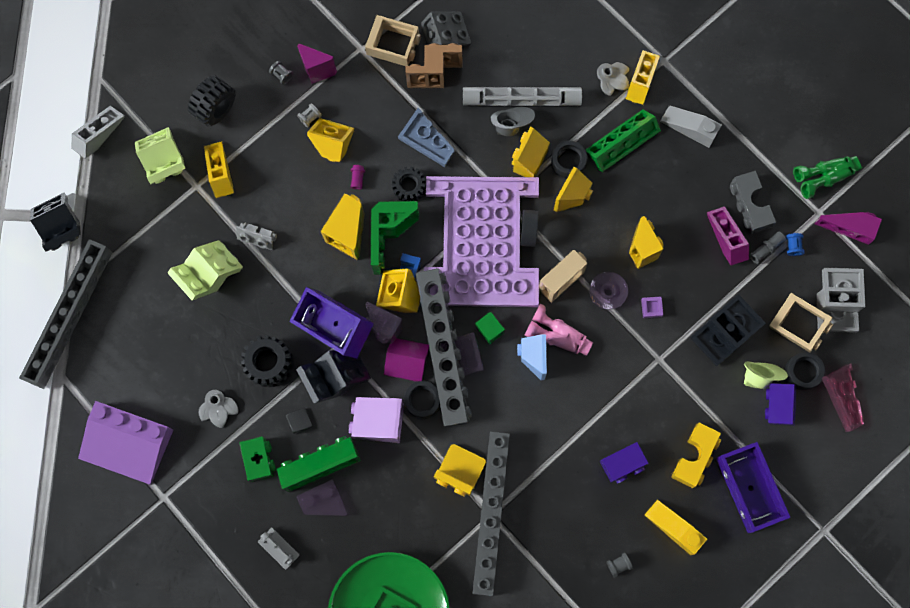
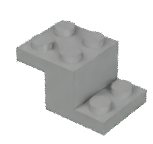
(842, 298)

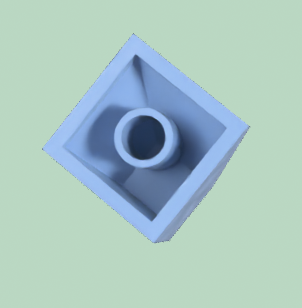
(534, 354)

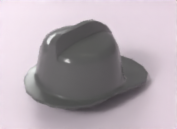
(510, 121)

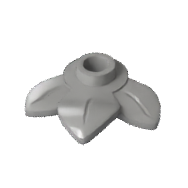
(615, 79)
(217, 411)

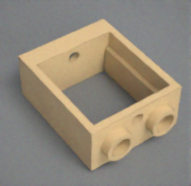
(395, 26)
(563, 275)
(783, 313)

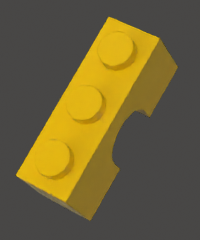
(705, 440)

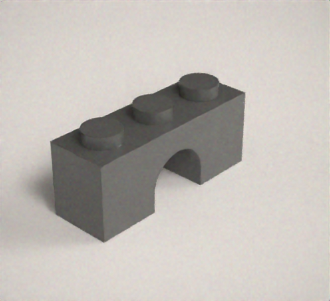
(755, 217)

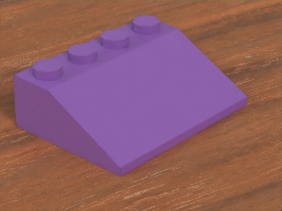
(124, 442)

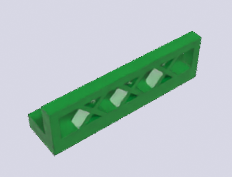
(624, 140)

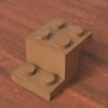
(436, 59)

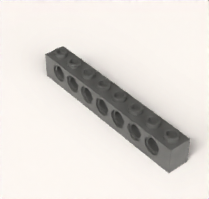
(425, 281)
(66, 314)
(491, 514)

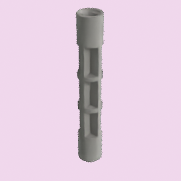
(522, 96)

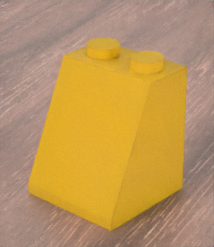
(345, 226)

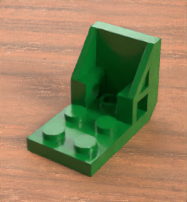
(389, 221)

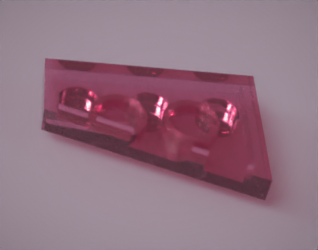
(841, 391)

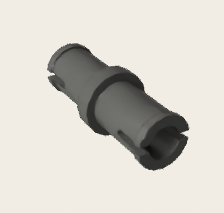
(767, 247)

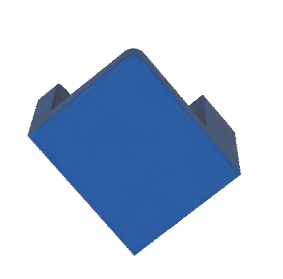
(410, 262)

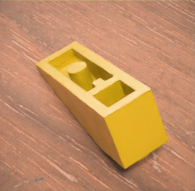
(642, 77)
(218, 170)
(676, 528)

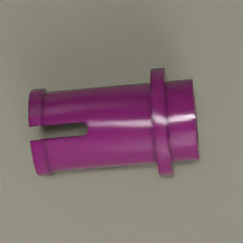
(357, 176)

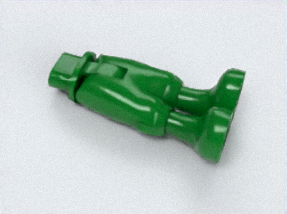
(832, 172)

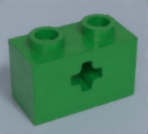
(254, 470)

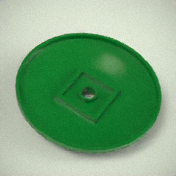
(389, 582)

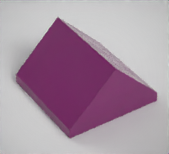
(317, 64)
(406, 360)

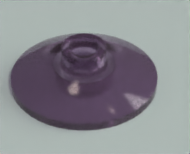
(612, 282)

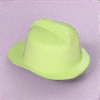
(762, 374)

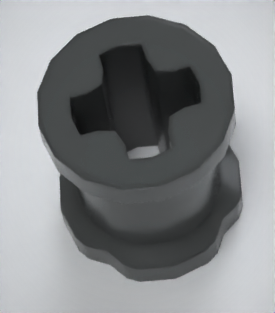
(281, 72)
(619, 565)

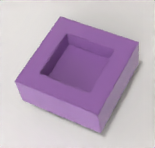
(652, 307)

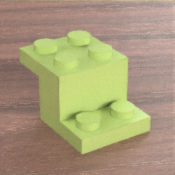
(159, 156)
(205, 270)

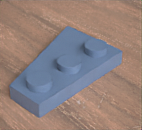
(423, 137)

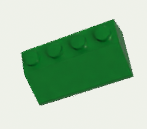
(318, 464)

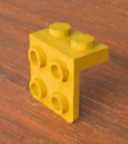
(460, 470)

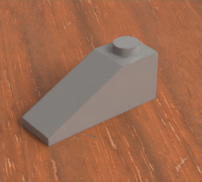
(692, 125)
(95, 132)

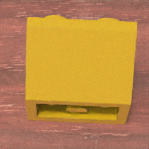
(531, 153)
(645, 244)

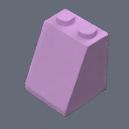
(377, 419)

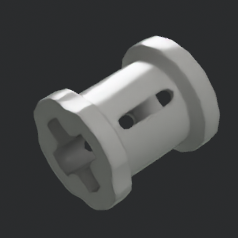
(309, 115)

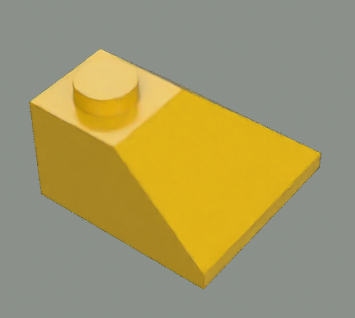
(330, 139)
(574, 191)
(398, 291)

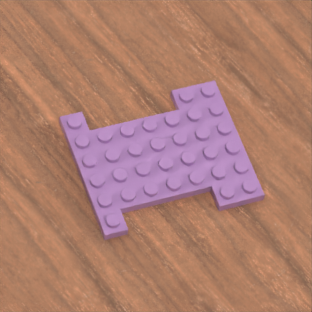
(485, 241)

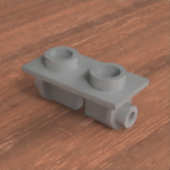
(248, 234)
(278, 548)

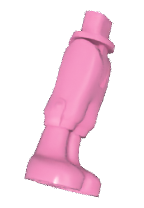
(562, 334)

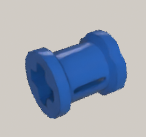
(795, 244)

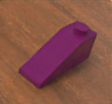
(857, 226)
(729, 236)

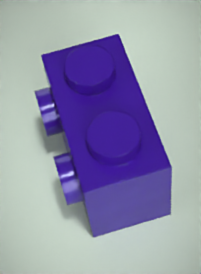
(781, 404)
(624, 462)

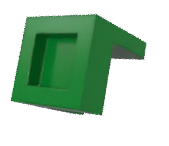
(489, 328)

